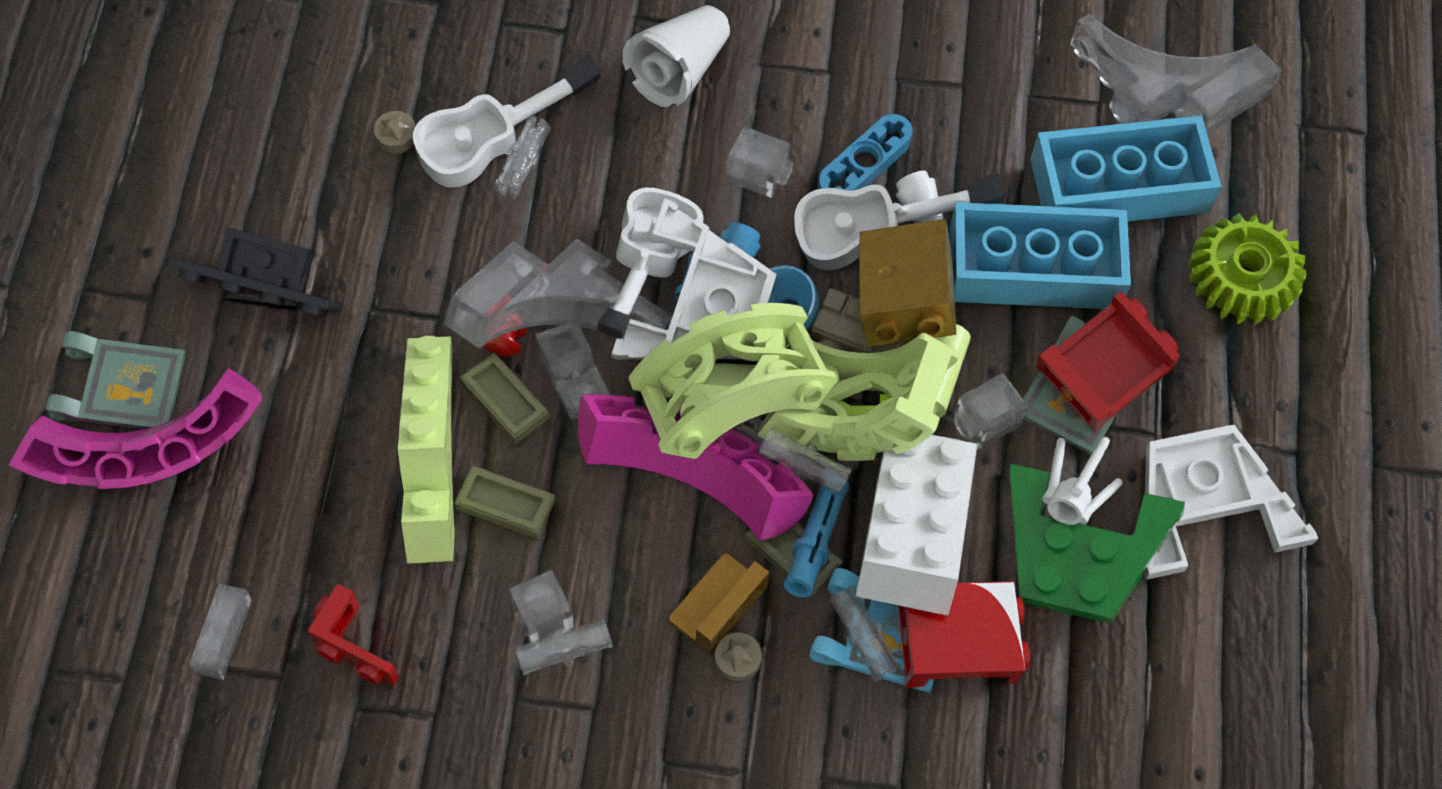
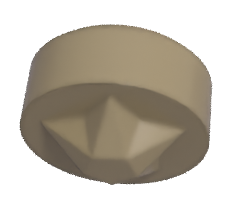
(394, 132)
(738, 657)

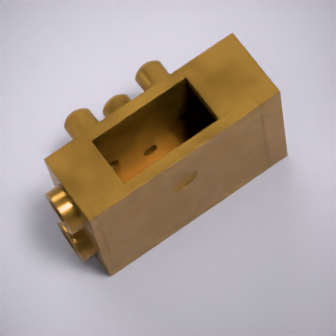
(906, 283)

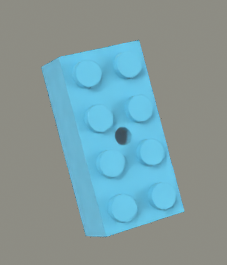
(1134, 167)
(1039, 255)

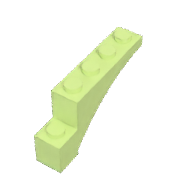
(427, 451)

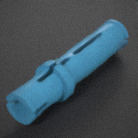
(812, 549)

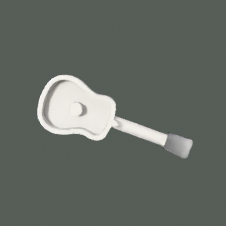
(463, 140)
(832, 218)
(643, 253)

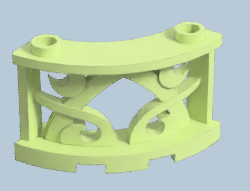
(713, 410)
(900, 423)

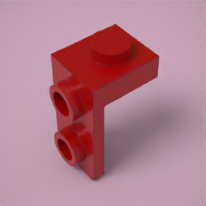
(331, 620)

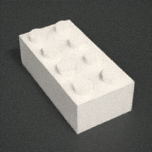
(918, 525)

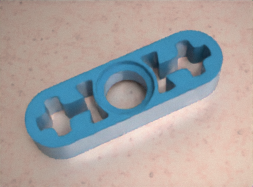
(870, 143)

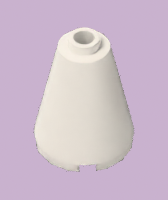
(675, 54)

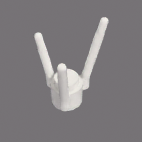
(1071, 499)

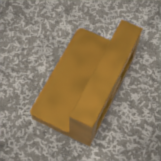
(719, 601)

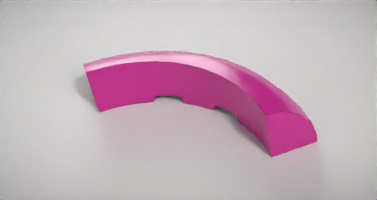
(140, 456)
(729, 469)

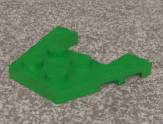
(1078, 565)

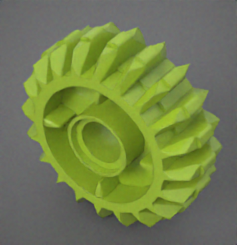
(1256, 294)

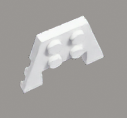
(716, 281)
(1217, 478)

